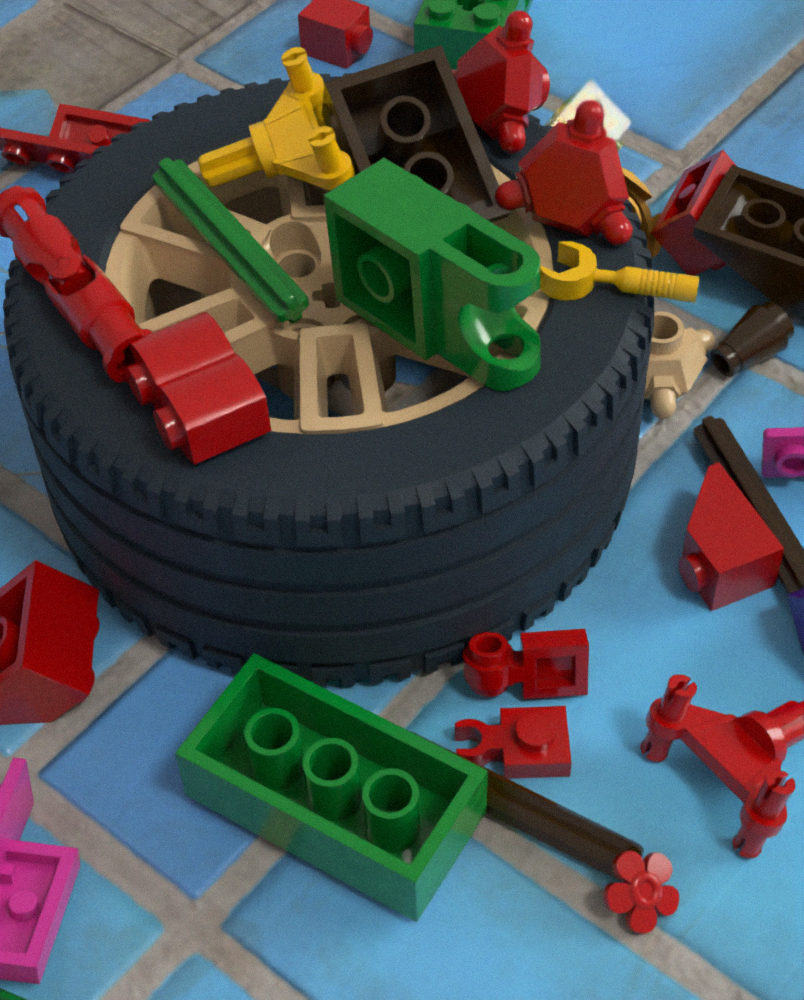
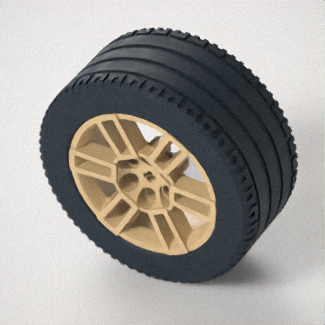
(330, 537)

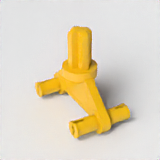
(289, 140)

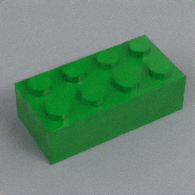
(334, 784)

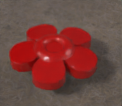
(641, 891)

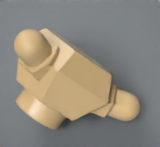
(674, 361)

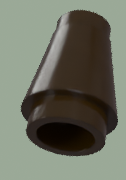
(754, 338)

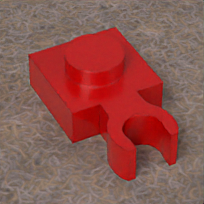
(527, 742)

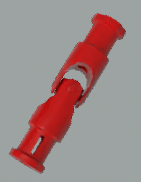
(76, 289)

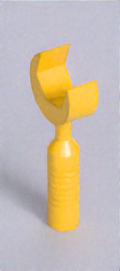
(584, 273)

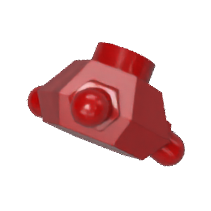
(504, 81)
(573, 179)

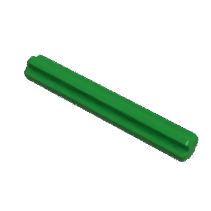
(231, 241)

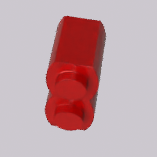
(199, 388)

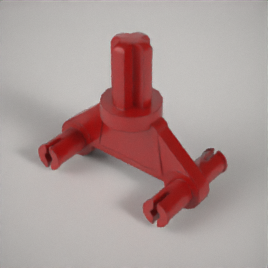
(739, 750)

